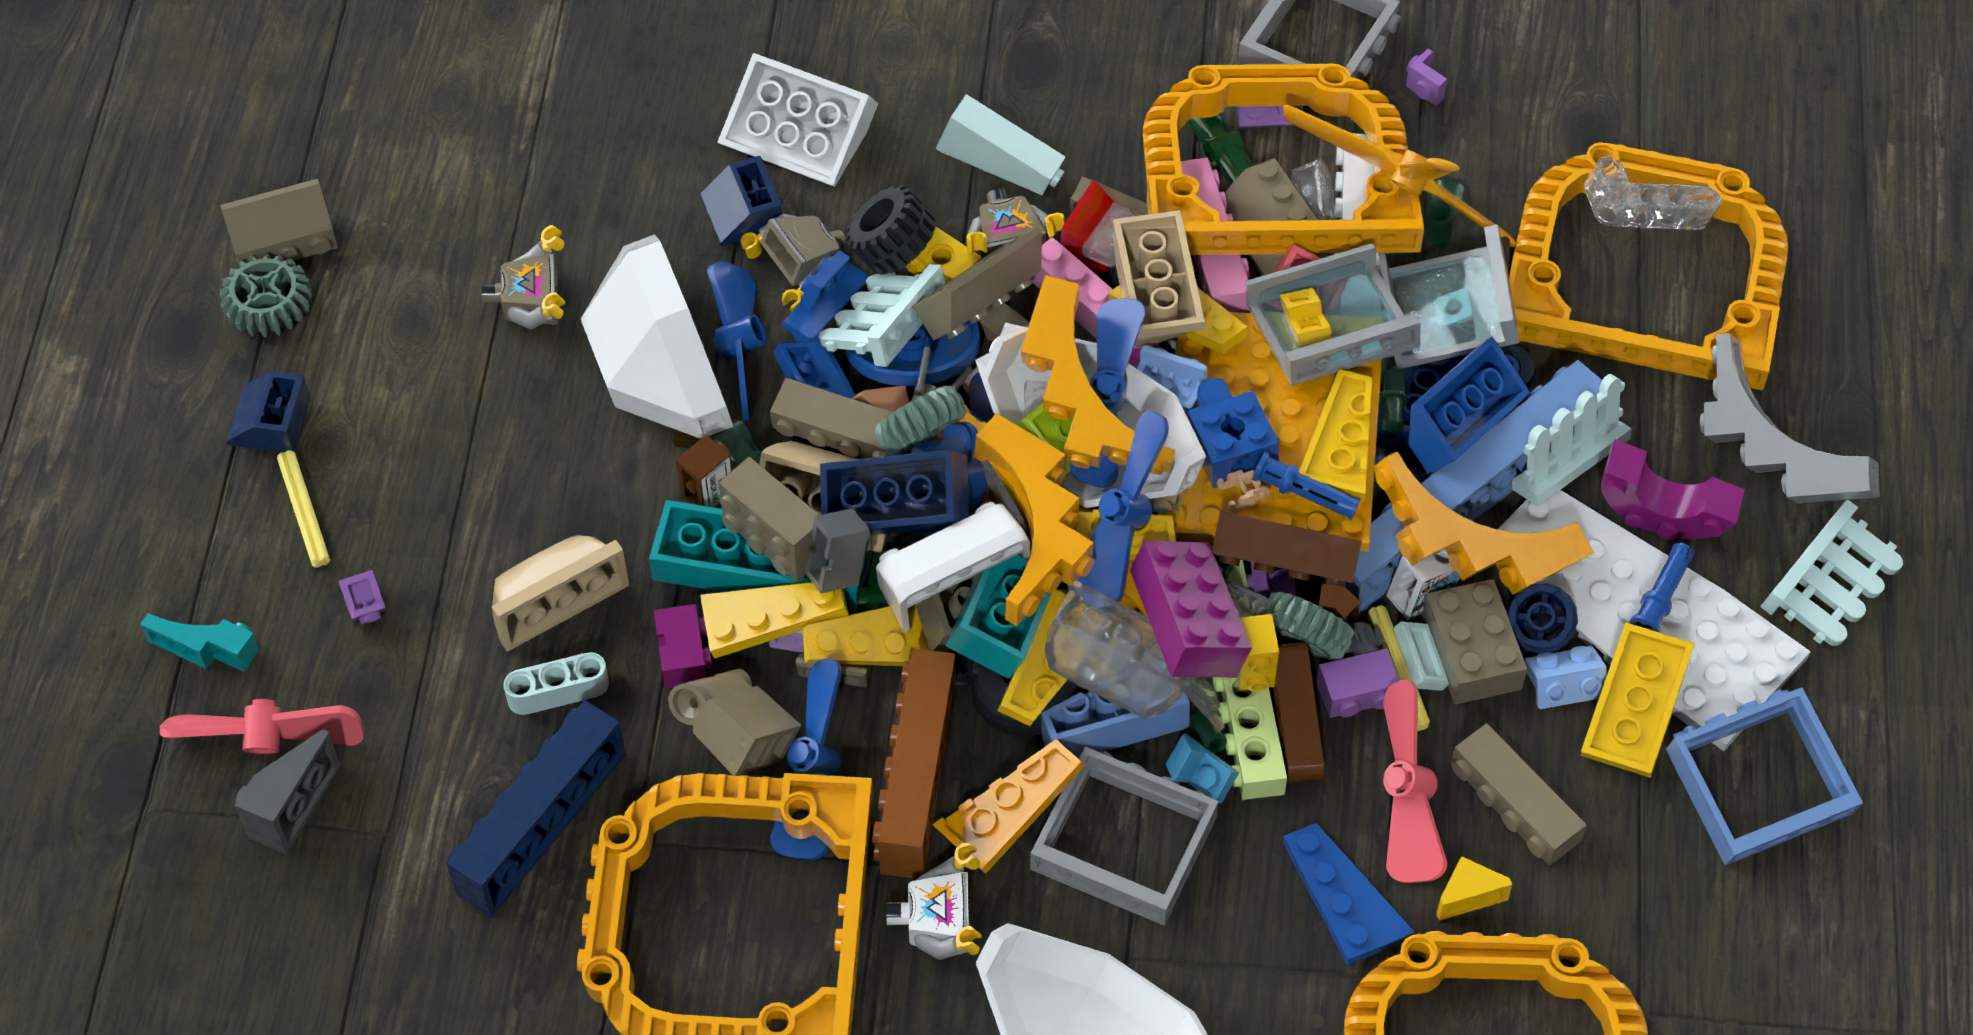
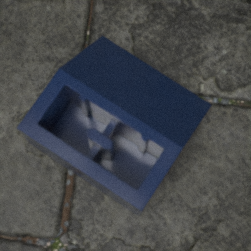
(741, 200)
(270, 413)

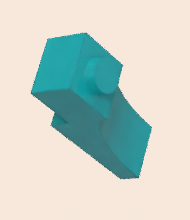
(202, 643)

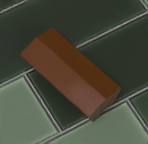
(1339, 602)

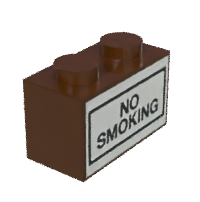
(702, 470)

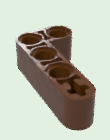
(1297, 715)

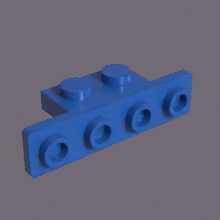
(824, 296)
(812, 366)

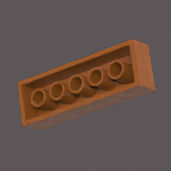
(915, 763)

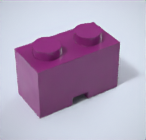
(681, 646)

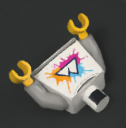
(940, 908)

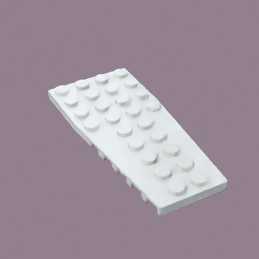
(1735, 649)

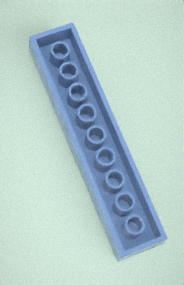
(1476, 478)

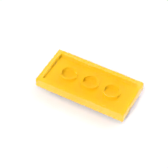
(1637, 699)

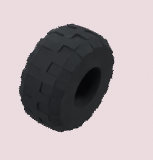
(988, 692)

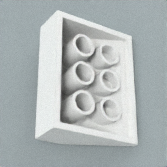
(797, 120)

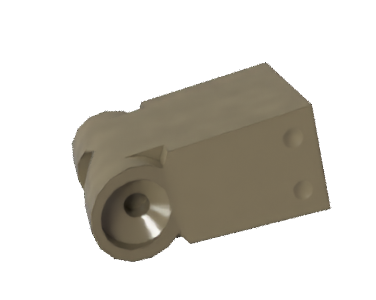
(735, 720)

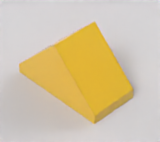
(1472, 889)

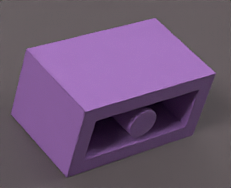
(1356, 682)

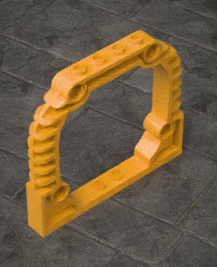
(1386, 218)
(1544, 316)
(837, 815)
(1493, 958)

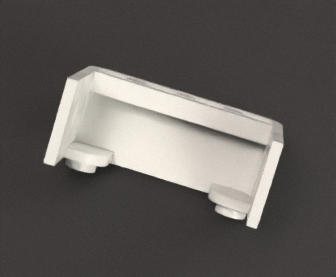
(949, 558)

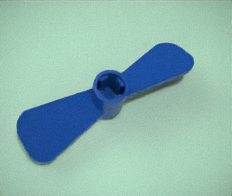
(741, 329)
(1117, 333)
(1125, 510)
(811, 755)

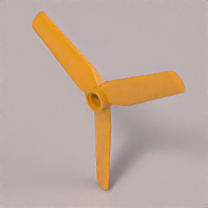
(1408, 171)

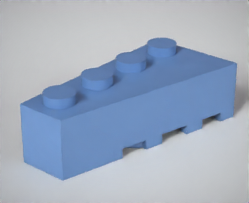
(1103, 726)

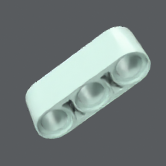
(539, 678)

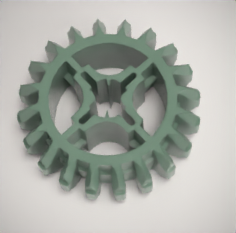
(266, 305)
(920, 420)
(1303, 621)

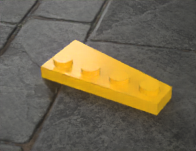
(1341, 437)
(763, 614)

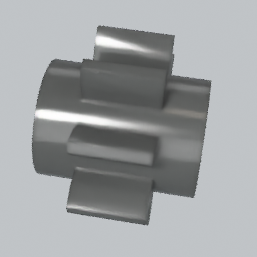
(1364, 640)

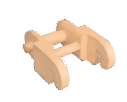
(1241, 479)

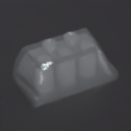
(1111, 653)

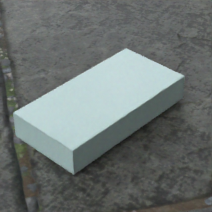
(1421, 656)

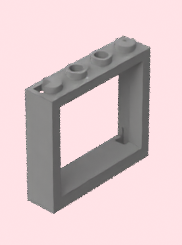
(1253, 48)
(1102, 883)

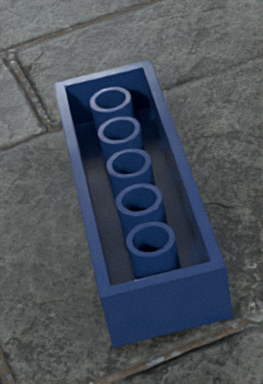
(536, 808)

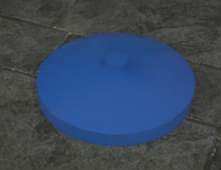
(946, 358)

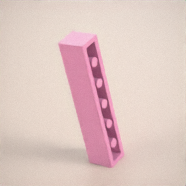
(1219, 275)

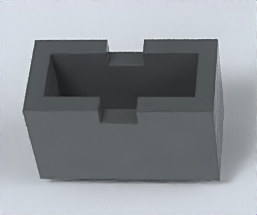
(838, 550)

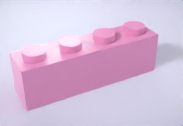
(1062, 264)

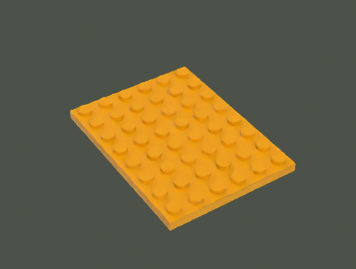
(1293, 418)

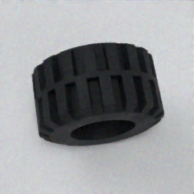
(890, 230)

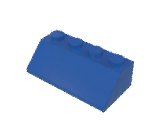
(1464, 406)

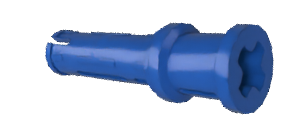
(1290, 480)
(1657, 602)

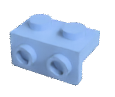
(1175, 373)
(1566, 676)

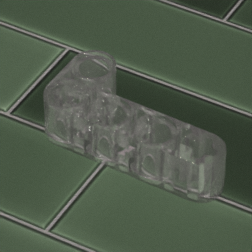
(1646, 205)

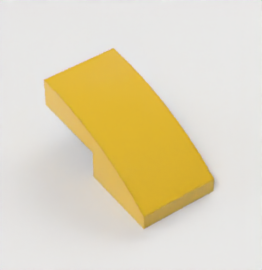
(1305, 316)

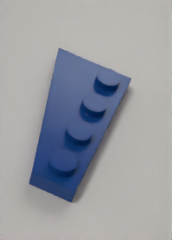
(1348, 903)

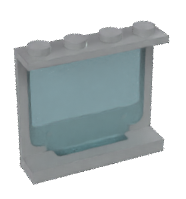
(1456, 300)
(1355, 304)

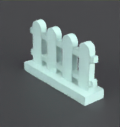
(883, 316)
(1572, 453)
(1827, 589)

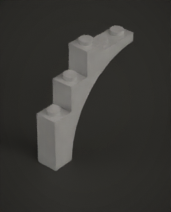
(1739, 417)

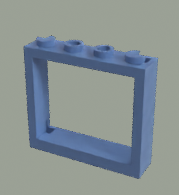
(1796, 703)

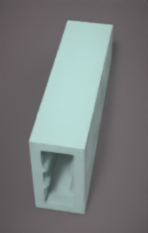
(1000, 147)

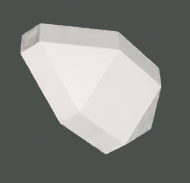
(652, 345)
(1004, 384)
(1070, 989)

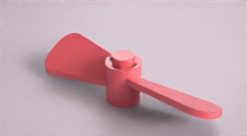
(265, 725)
(1414, 841)

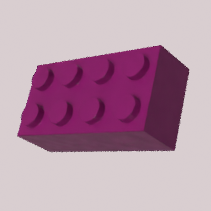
(1190, 609)

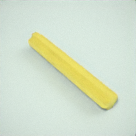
(303, 509)
(1380, 619)

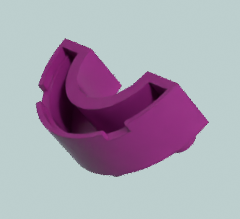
(1663, 505)

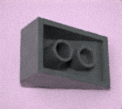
(287, 792)

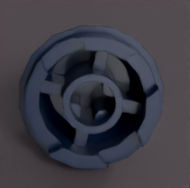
(1543, 618)

